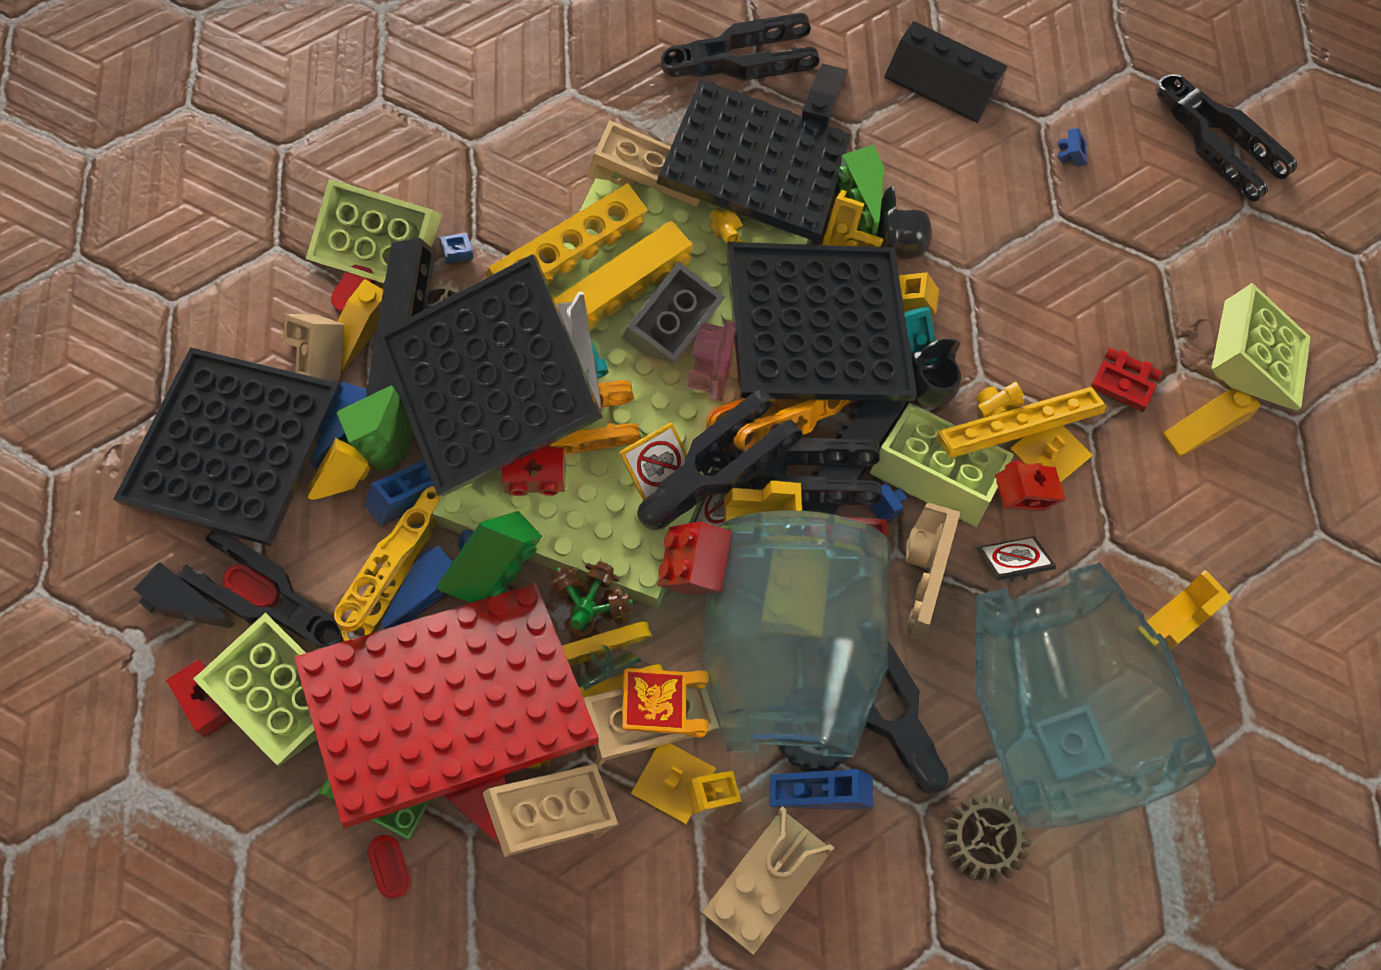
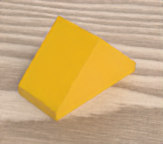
(713, 791)

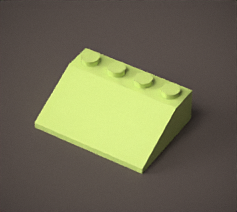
(360, 226)
(1261, 349)
(921, 467)
(262, 690)

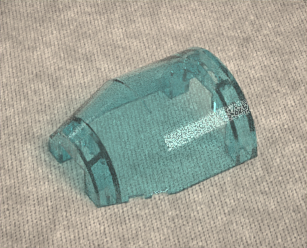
(798, 631)
(1122, 704)

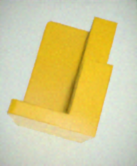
(844, 224)
(774, 497)
(1189, 609)

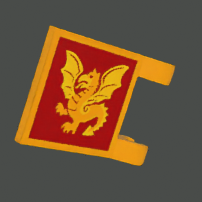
(658, 701)

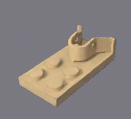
(634, 158)
(929, 549)
(614, 742)
(550, 809)
(767, 881)

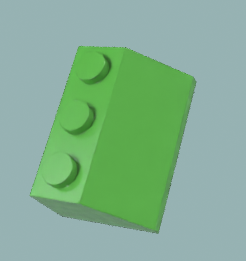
(378, 428)

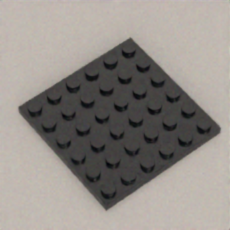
(755, 160)
(819, 322)
(488, 376)
(229, 445)

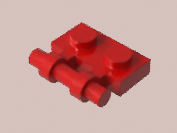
(1124, 385)

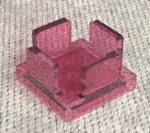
(714, 355)

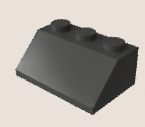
(673, 315)

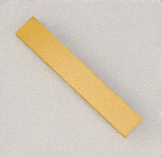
(1020, 422)

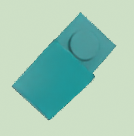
(920, 329)

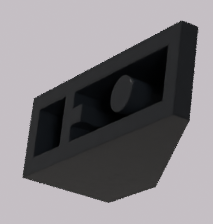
(824, 94)
(176, 599)

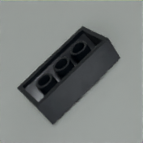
(946, 71)

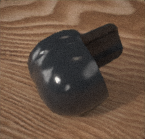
(903, 229)
(940, 379)

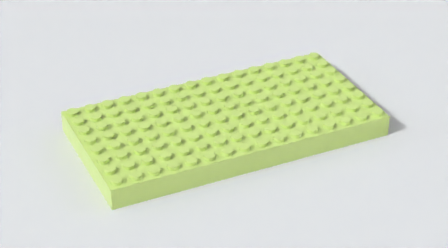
(600, 501)

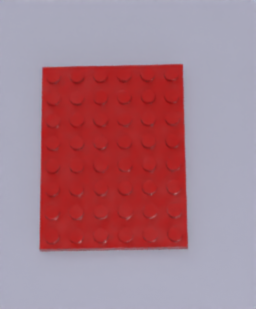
(442, 704)

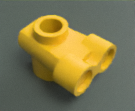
(725, 225)
(995, 402)

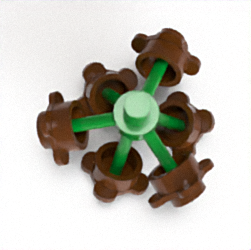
(581, 594)

